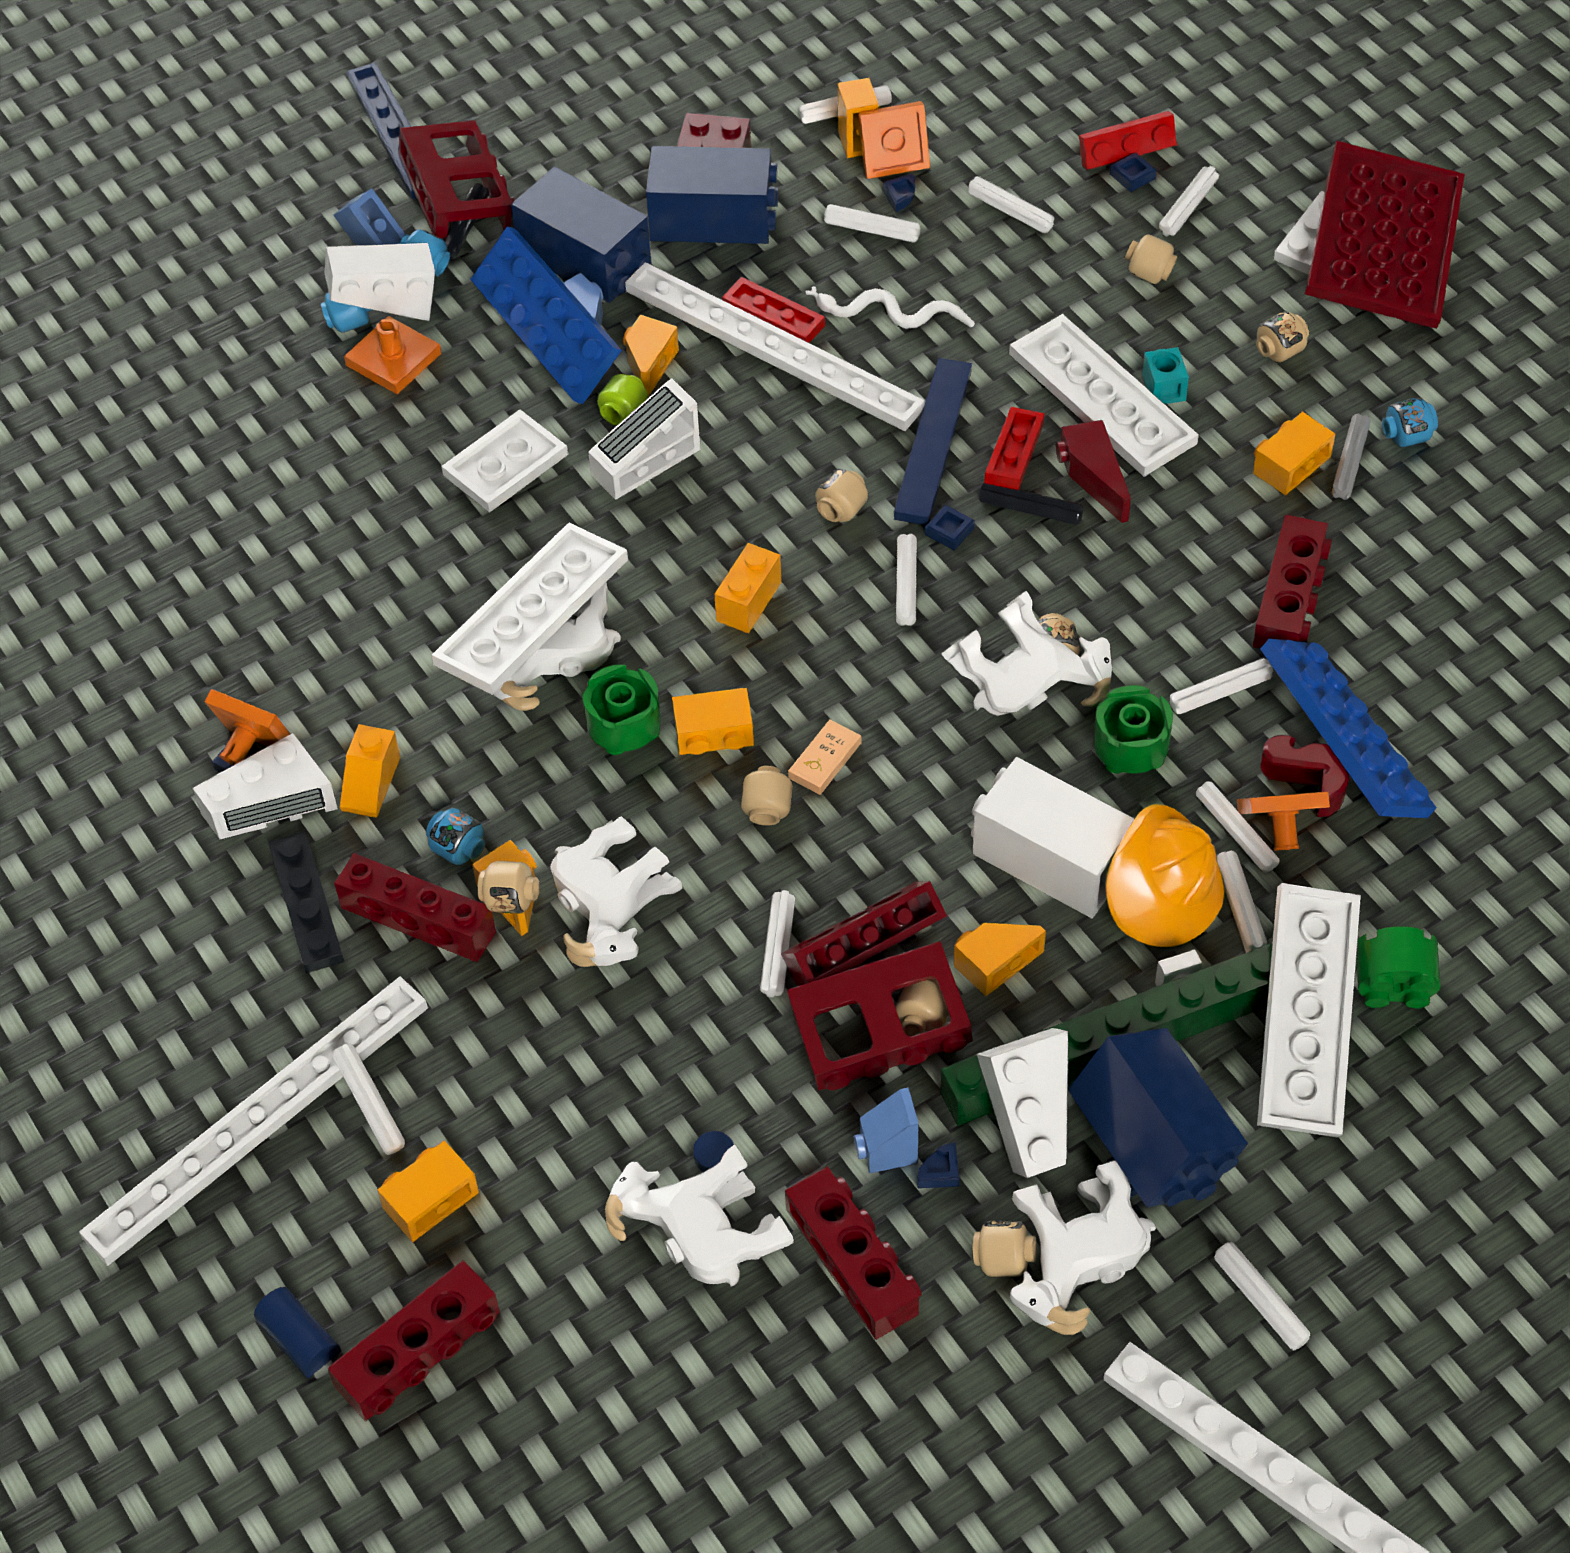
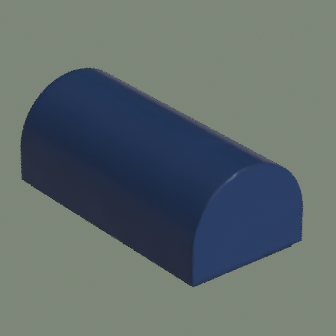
(295, 1331)

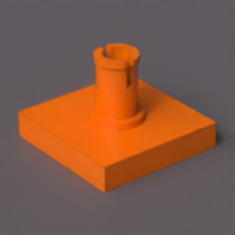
(894, 140)
(392, 354)
(246, 723)
(1283, 812)

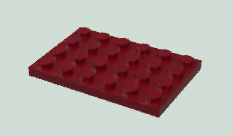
(1385, 234)

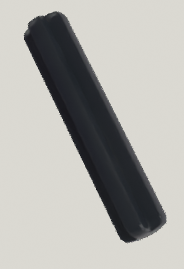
(460, 229)
(1031, 503)

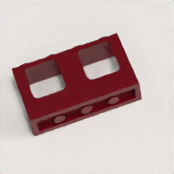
(432, 175)
(872, 990)

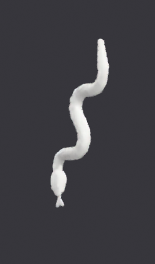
(828, 304)

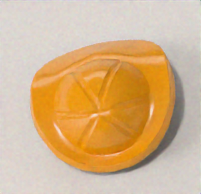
(1164, 879)

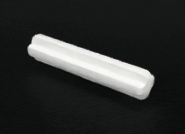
(828, 108)
(1188, 201)
(1011, 204)
(872, 223)
(906, 580)
(1221, 686)
(1237, 827)
(1241, 901)
(776, 943)
(368, 1099)
(1262, 1296)

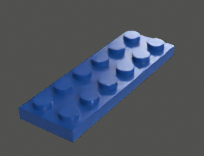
(545, 315)
(1349, 729)

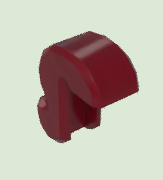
(1307, 765)

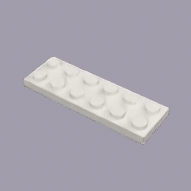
(1101, 389)
(529, 608)
(1309, 1010)

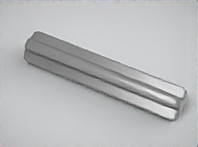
(1351, 456)

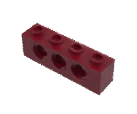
(1292, 580)
(415, 907)
(865, 933)
(878, 1307)
(421, 1318)

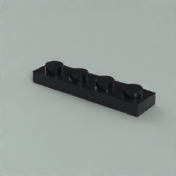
(306, 902)

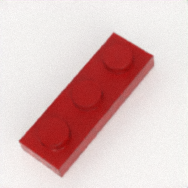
(1124, 139)
(775, 309)
(1014, 448)

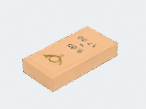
(824, 757)

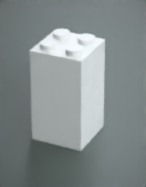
(1048, 835)

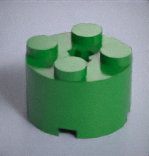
(622, 709)
(1133, 730)
(1398, 967)

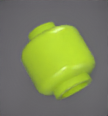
(621, 397)

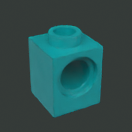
(1166, 375)

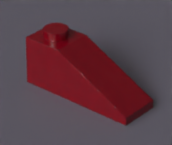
(1094, 466)

